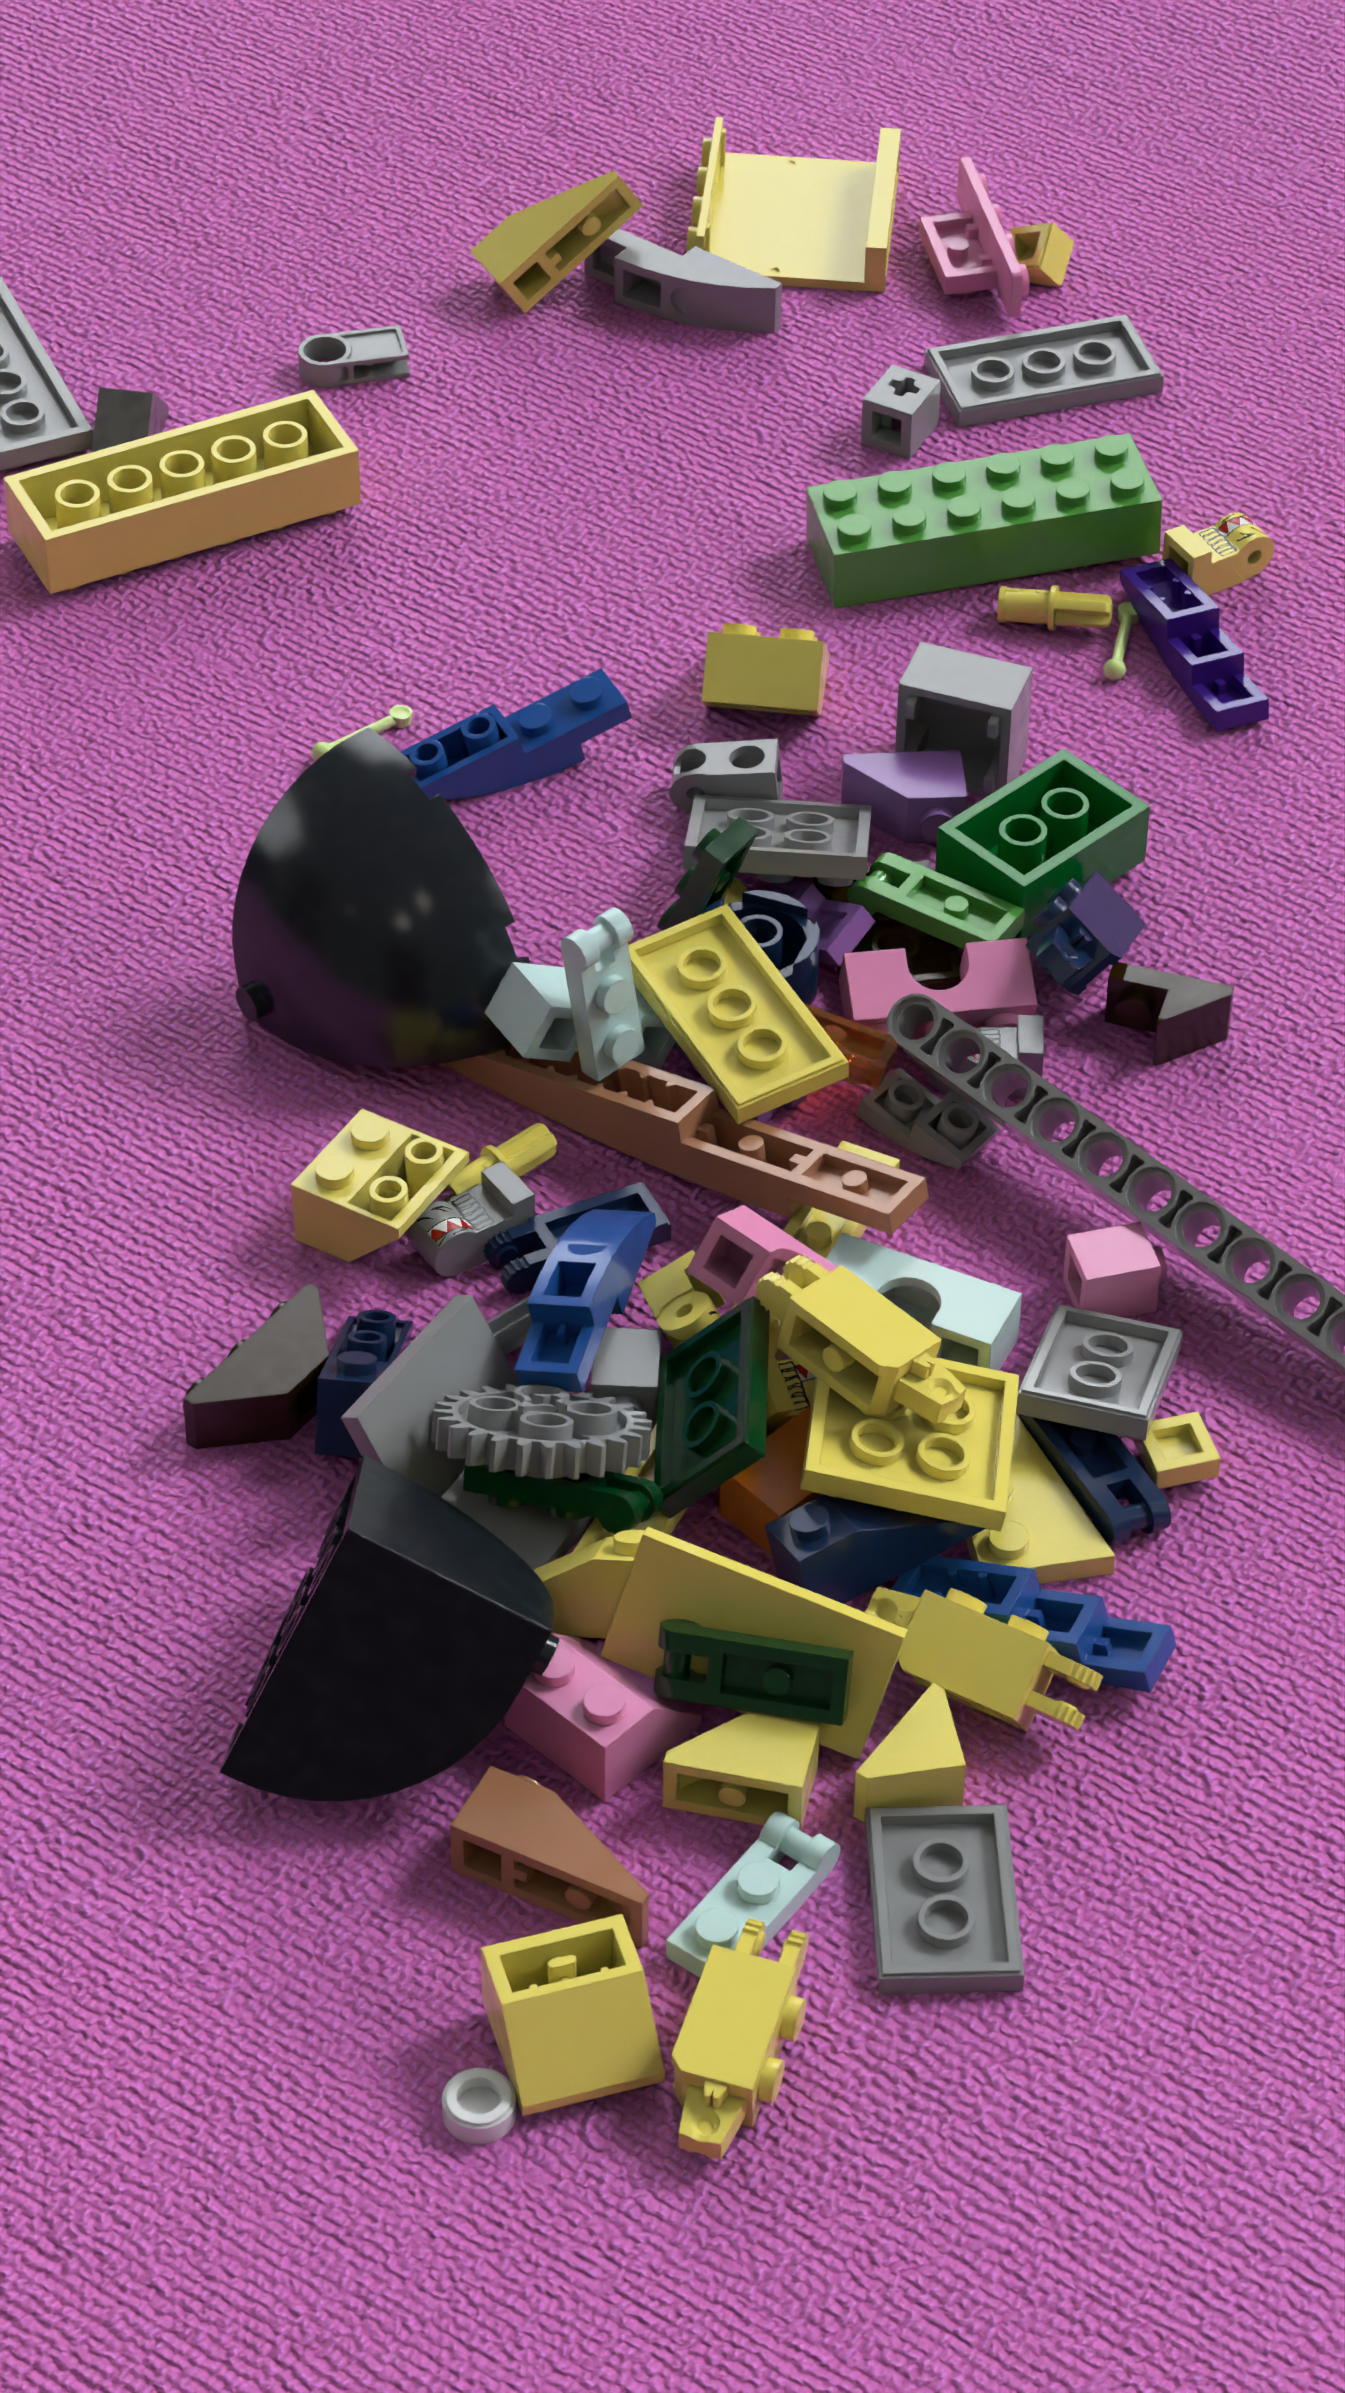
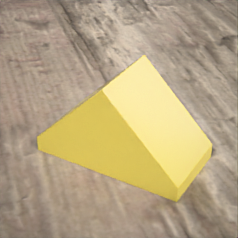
(915, 1762)

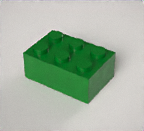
(1043, 832)

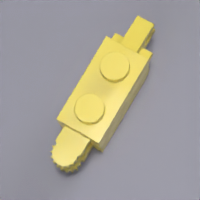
(858, 1341)
(980, 1659)
(734, 2038)

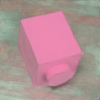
(1114, 1270)

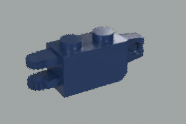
(1083, 932)

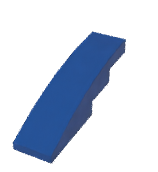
(1079, 1628)

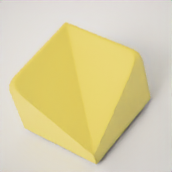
(1043, 251)

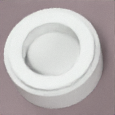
(479, 2106)

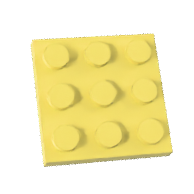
(911, 1464)

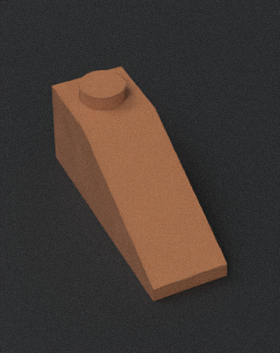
(540, 1851)

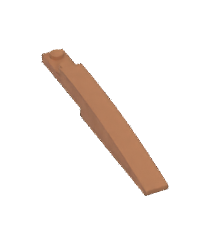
(685, 1132)

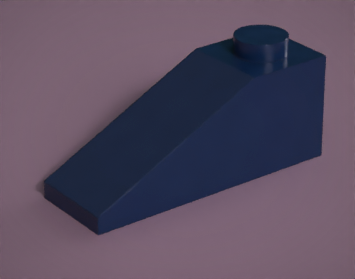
(854, 1546)

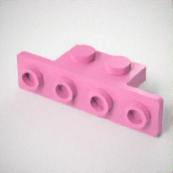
(971, 246)

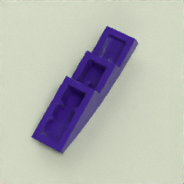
(1193, 647)

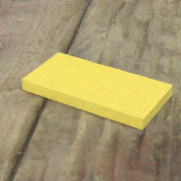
(734, 1014)
(697, 1585)

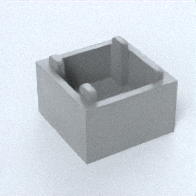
(969, 706)

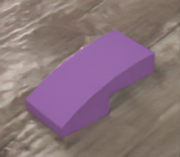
(840, 923)

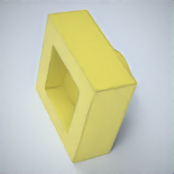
(1179, 1451)

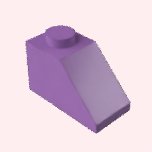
(906, 790)

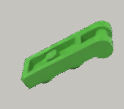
(934, 902)

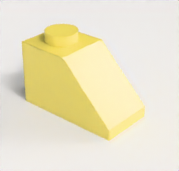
(745, 1769)

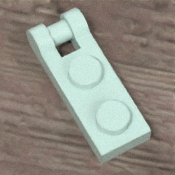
(603, 994)
(755, 1890)

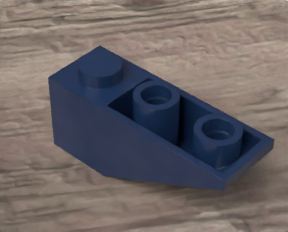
(357, 1359)

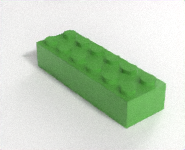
(983, 520)

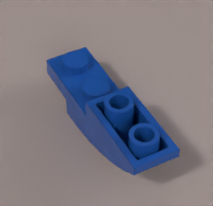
(501, 752)
(577, 1292)

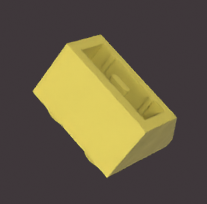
(765, 671)
(370, 1185)
(571, 2014)

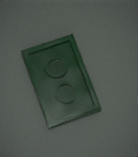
(712, 1406)

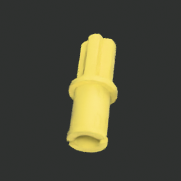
(1054, 607)
(519, 1153)

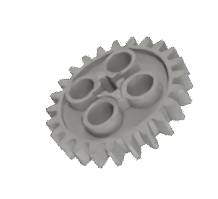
(541, 1431)

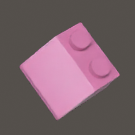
(597, 1717)

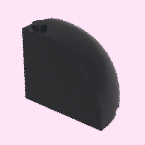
(370, 918)
(391, 1649)

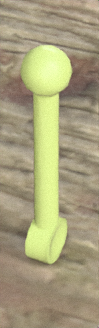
(1115, 667)
(399, 717)

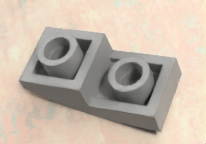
(936, 1129)

